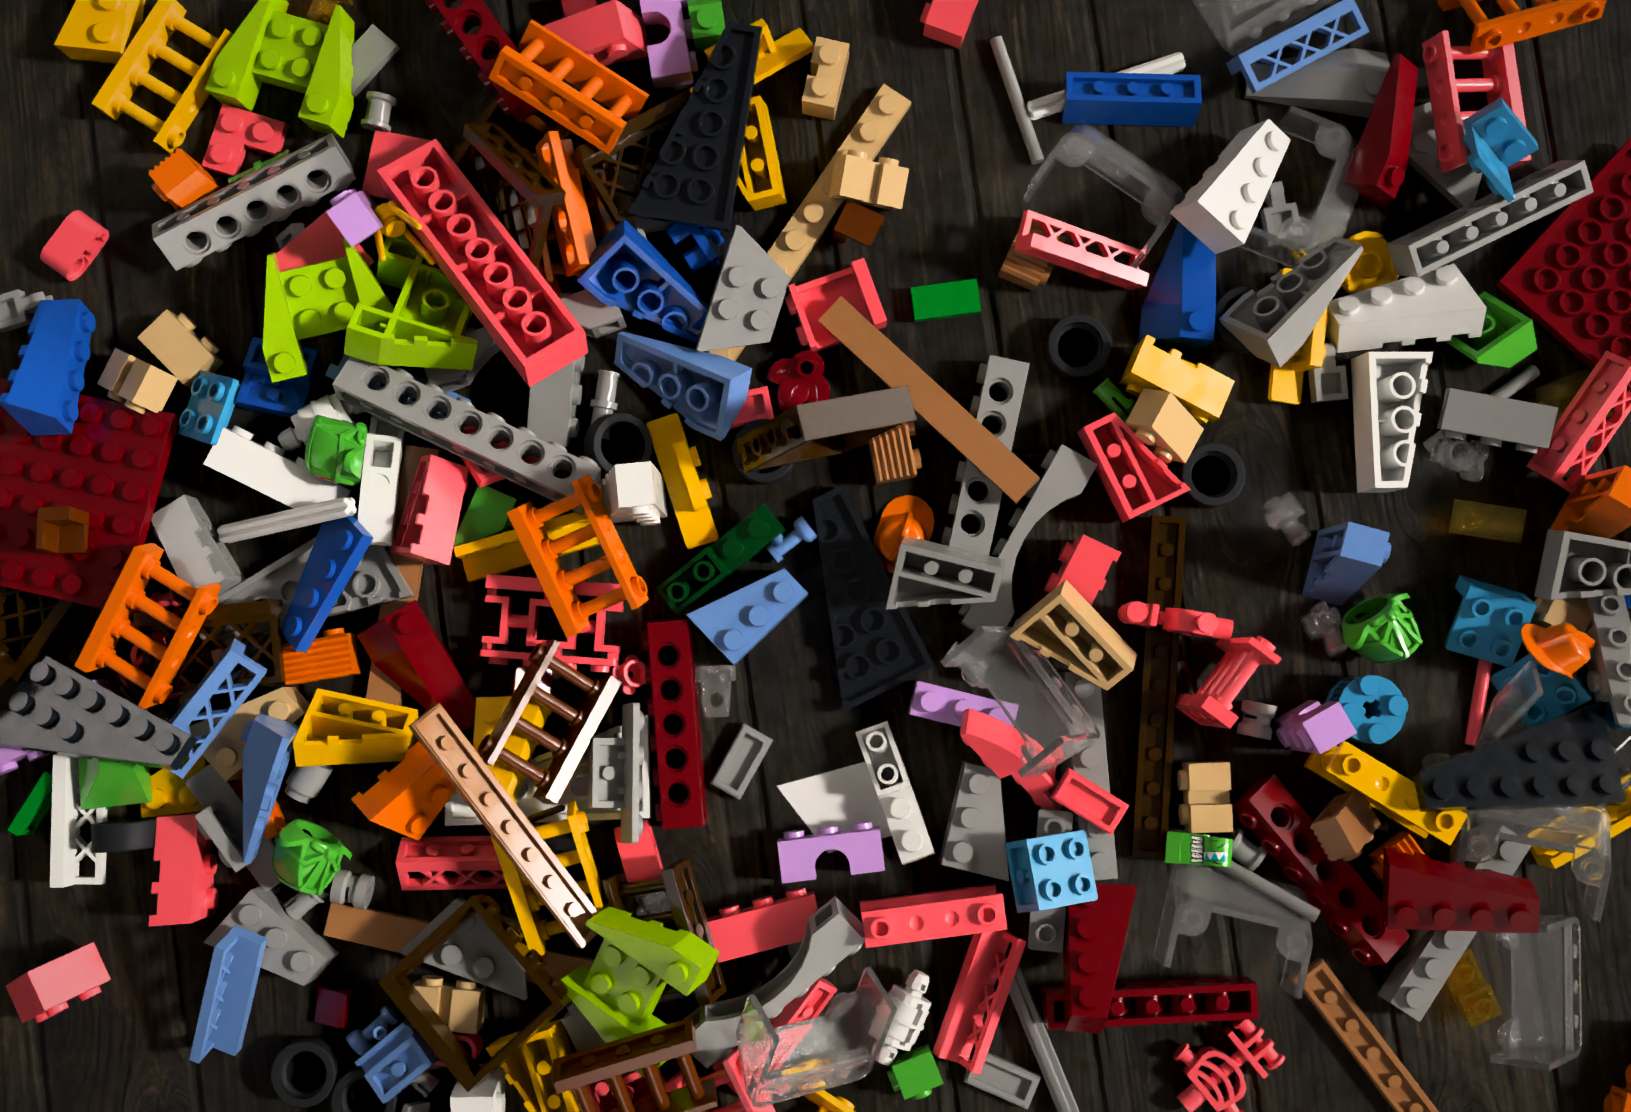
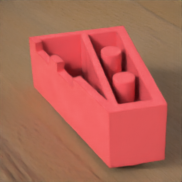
(948, 20)
(605, 33)
(1128, 468)
(432, 511)
(1084, 566)
(186, 872)

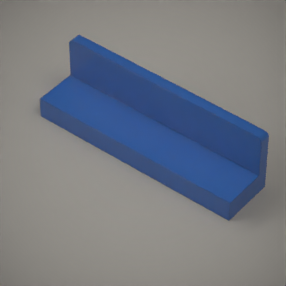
(1131, 99)

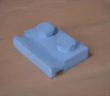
(396, 1061)

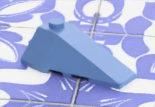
(696, 384)

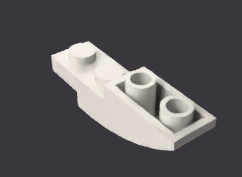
(381, 480)
(895, 793)

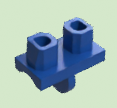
(703, 252)

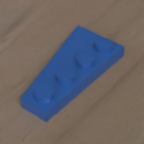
(327, 571)

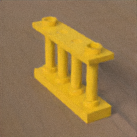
(138, 58)
(1384, 790)
(527, 901)

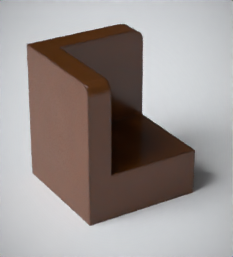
(858, 224)
(62, 530)

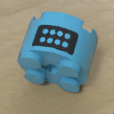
(1385, 707)

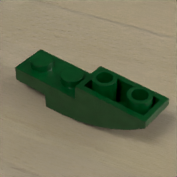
(720, 559)

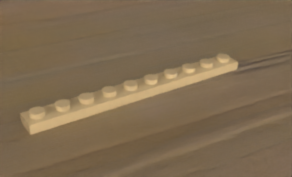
(817, 208)

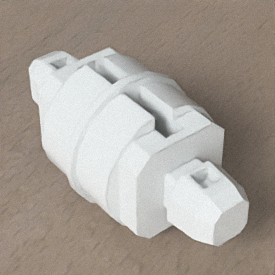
(303, 420)
(909, 1017)

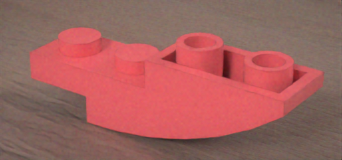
(1001, 752)

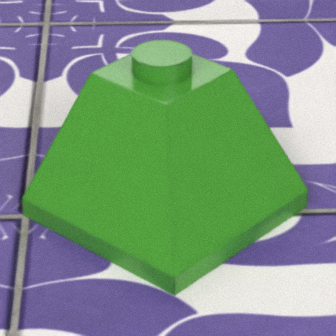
(1504, 338)
(112, 783)

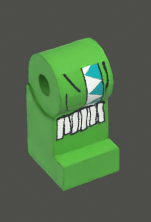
(1198, 849)

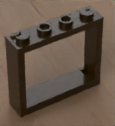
(825, 428)
(430, 1024)

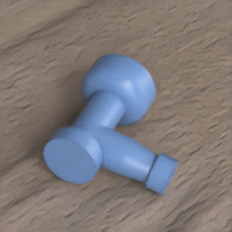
(783, 544)
(362, 1040)

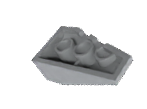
(1337, 83)
(1287, 310)

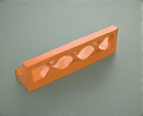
(572, 217)

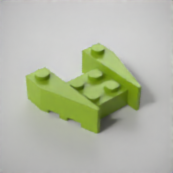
(293, 56)
(313, 303)
(426, 320)
(633, 971)

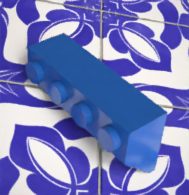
(51, 368)

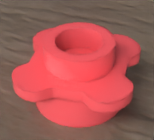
(621, 672)

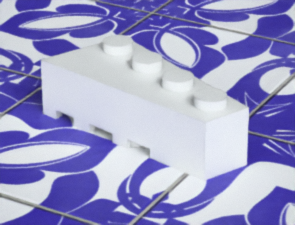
(1385, 415)

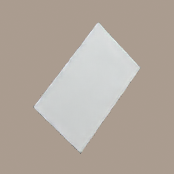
(837, 800)

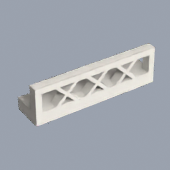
(66, 826)

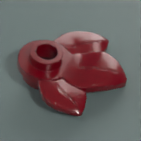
(797, 385)

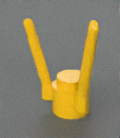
(394, 225)

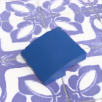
(275, 398)

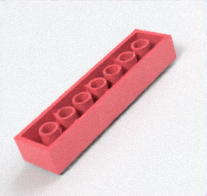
(484, 263)

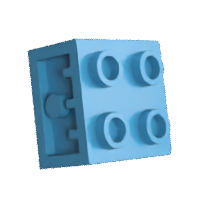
(1495, 143)
(209, 407)
(1489, 621)
(1559, 691)
(1051, 871)

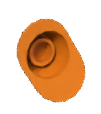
(901, 518)
(1558, 647)

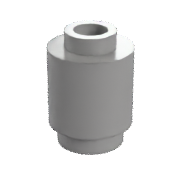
(307, 782)

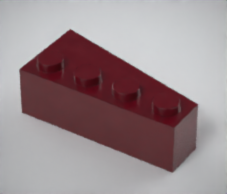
(1450, 897)
(1093, 954)

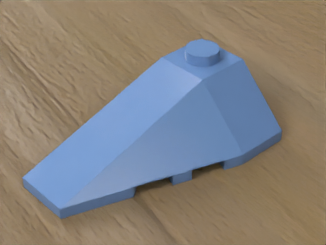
(264, 766)

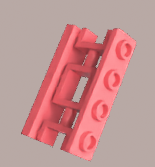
(530, 622)

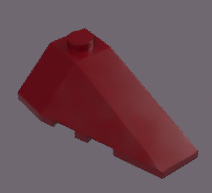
(1385, 143)
(418, 662)

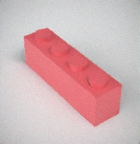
(763, 925)

